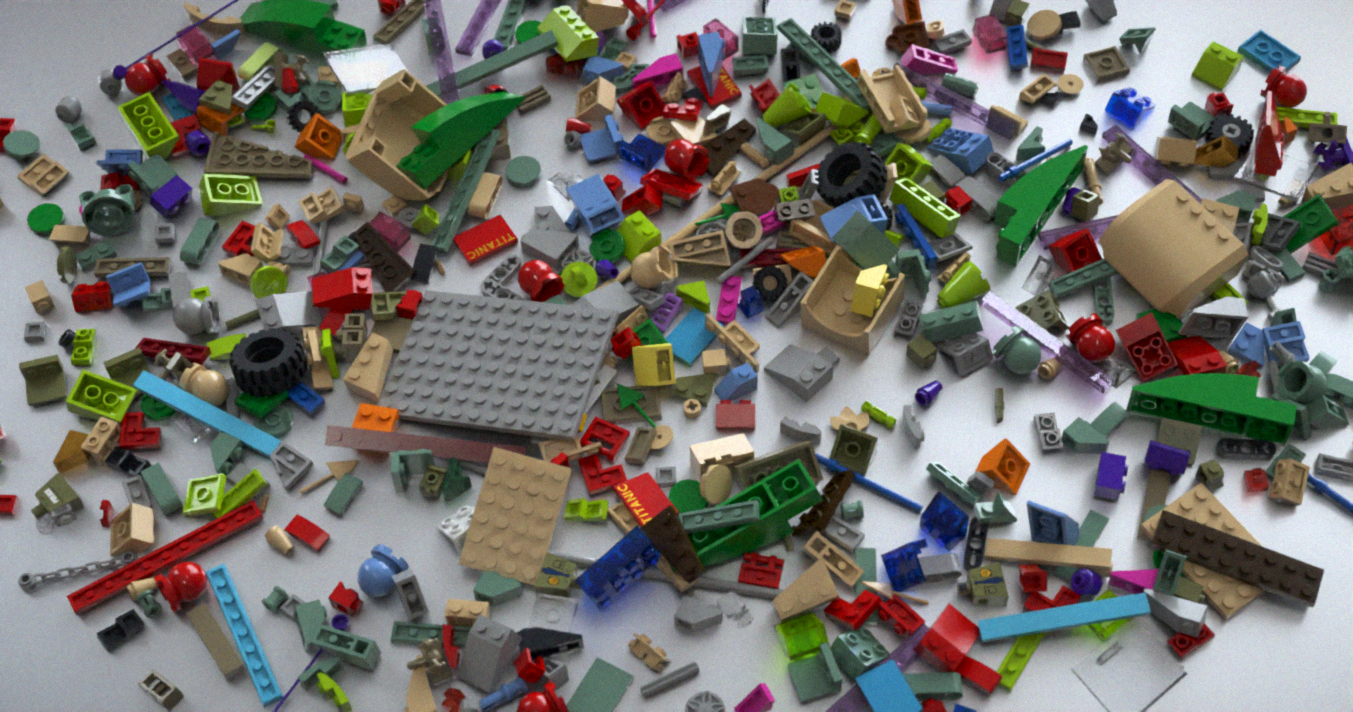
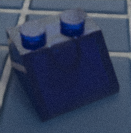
(944, 522)

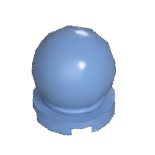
(376, 573)

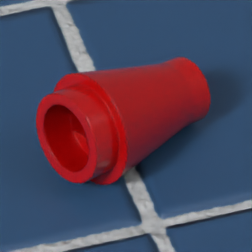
(289, 82)
(577, 125)

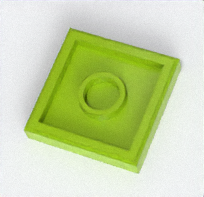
(204, 495)

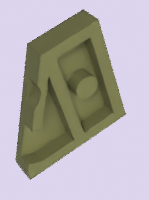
(218, 97)
(384, 304)
(695, 387)

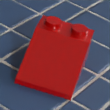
(343, 289)
(1197, 356)
(947, 640)

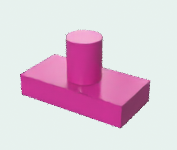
(757, 700)

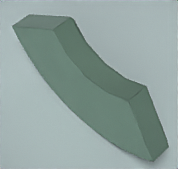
(625, 82)

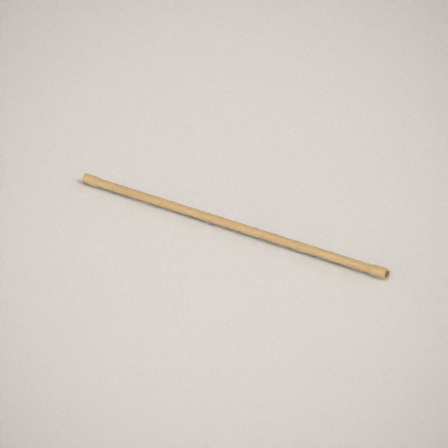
(717, 209)

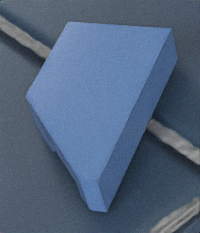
(225, 44)

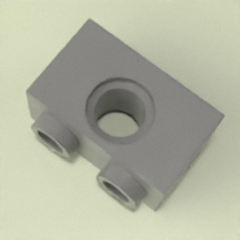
(410, 594)

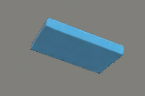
(1268, 52)
(690, 337)
(888, 690)

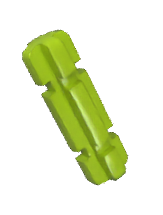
(938, 129)
(878, 414)

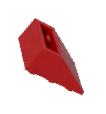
(1146, 347)

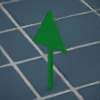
(728, 211)
(628, 397)

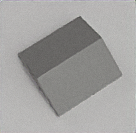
(949, 246)

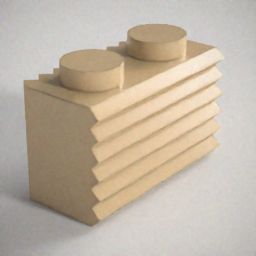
(465, 612)

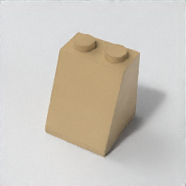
(602, 13)

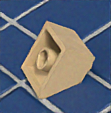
(595, 101)
(1175, 150)
(132, 530)

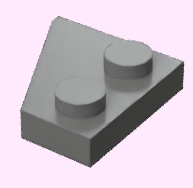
(548, 219)
(290, 464)

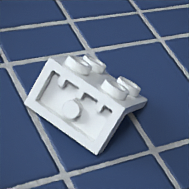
(457, 526)

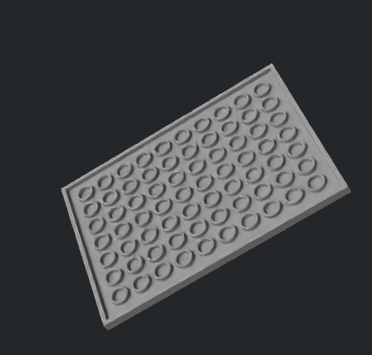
(499, 364)

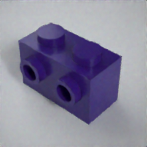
(171, 196)
(1166, 457)
(1110, 476)

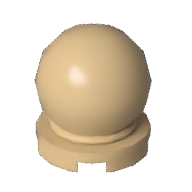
(743, 230)
(653, 268)
(205, 384)

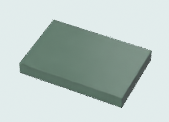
(600, 688)

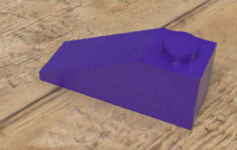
(185, 94)

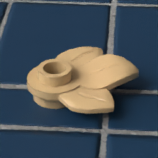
(850, 419)

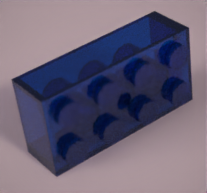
(618, 568)

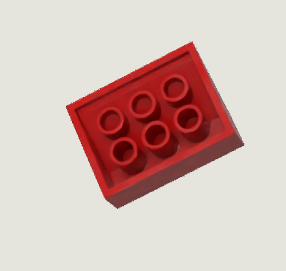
(1268, 140)

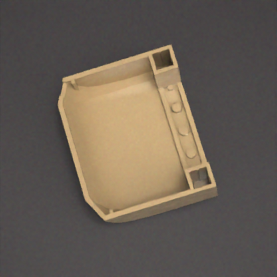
(387, 135)
(1172, 249)

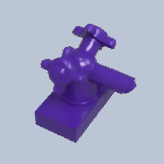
(1335, 154)

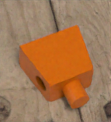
(904, 8)

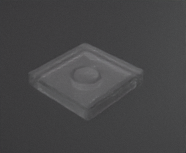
(553, 612)

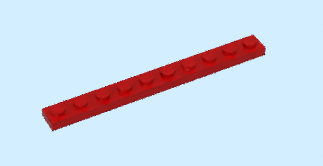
(165, 557)

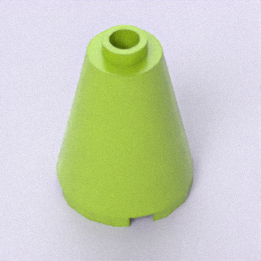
(787, 107)
(963, 286)

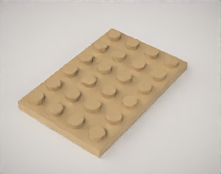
(515, 516)
(1221, 591)

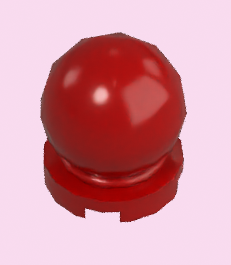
(145, 76)
(1287, 89)
(686, 159)
(539, 281)
(1092, 339)
(183, 584)
(543, 701)

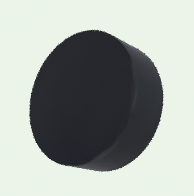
(66, 338)

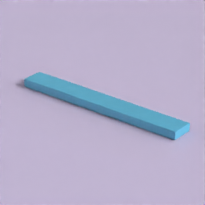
(206, 413)
(1064, 617)
(244, 635)

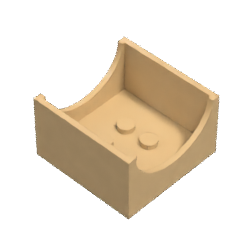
(829, 302)

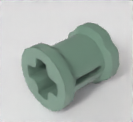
(1329, 281)
(846, 513)
(275, 599)
(149, 604)

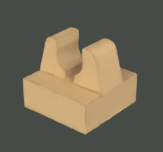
(277, 216)

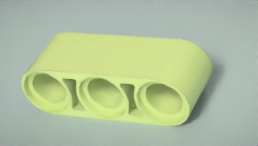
(258, 61)

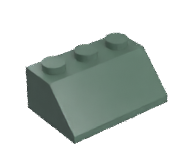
(951, 321)

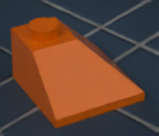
(319, 138)
(808, 260)
(1004, 466)

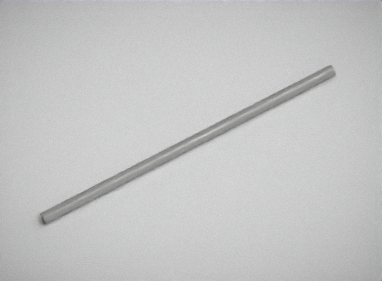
(702, 581)

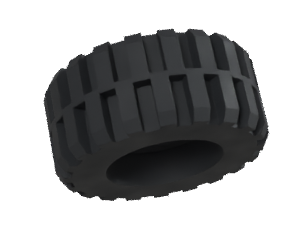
(841, 164)
(268, 362)

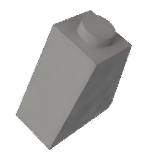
(549, 245)

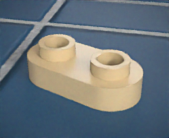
(936, 29)

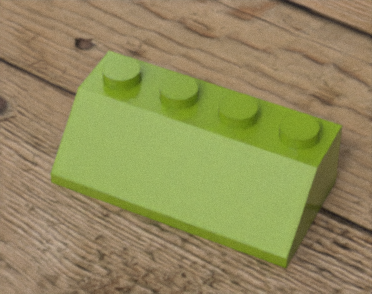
(572, 34)
(149, 126)

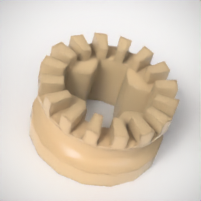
(694, 403)

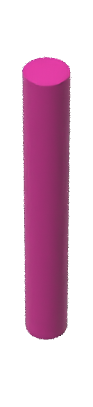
(652, 24)
(327, 169)

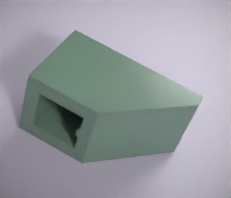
(1084, 438)
(225, 452)
(496, 588)

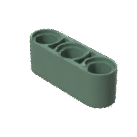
(199, 241)
(1339, 390)
(161, 488)
(935, 685)

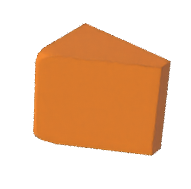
(1289, 130)

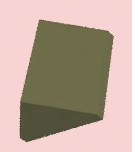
(804, 128)
(854, 449)

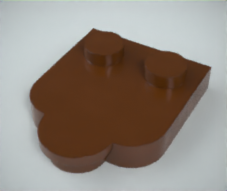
(906, 35)
(755, 196)

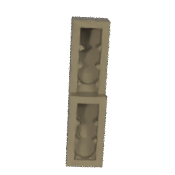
(215, 641)

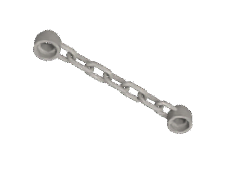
(32, 582)

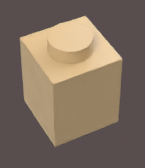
(39, 296)
(715, 362)

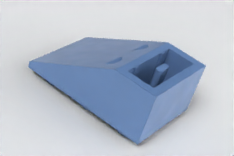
(963, 148)
(595, 205)
(866, 205)

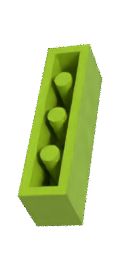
(925, 207)

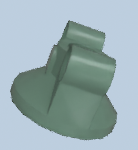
(109, 210)

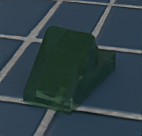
(455, 483)

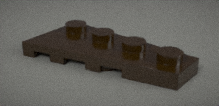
(727, 146)
(384, 259)
(822, 512)
(674, 544)

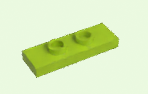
(241, 492)

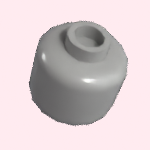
(108, 83)
(68, 109)
(1262, 284)

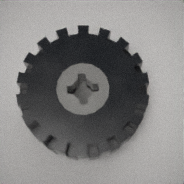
(1235, 129)

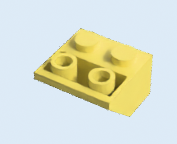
(869, 290)
(653, 365)

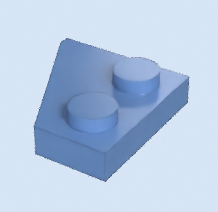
(1249, 345)

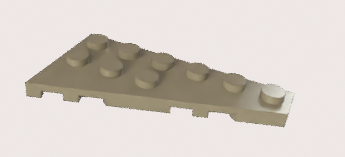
(247, 158)

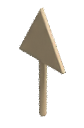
(338, 470)
(885, 589)

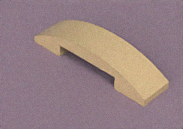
(213, 24)

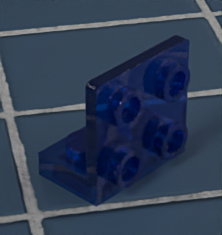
(1128, 105)
(641, 152)
(904, 566)

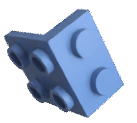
(602, 142)
(119, 159)
(129, 284)

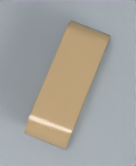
(485, 195)

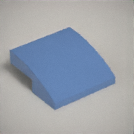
(1291, 338)

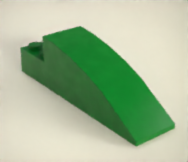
(302, 25)
(452, 132)
(1032, 201)
(1216, 403)
(779, 499)

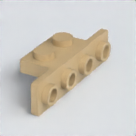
(736, 339)
(317, 364)
(553, 447)

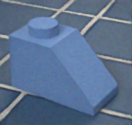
(601, 67)
(737, 383)

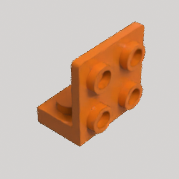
(216, 120)

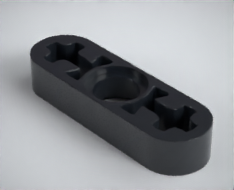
(1239, 454)
(979, 552)

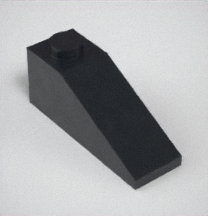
(790, 64)
(548, 642)

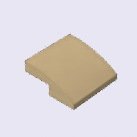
(43, 174)
(322, 206)

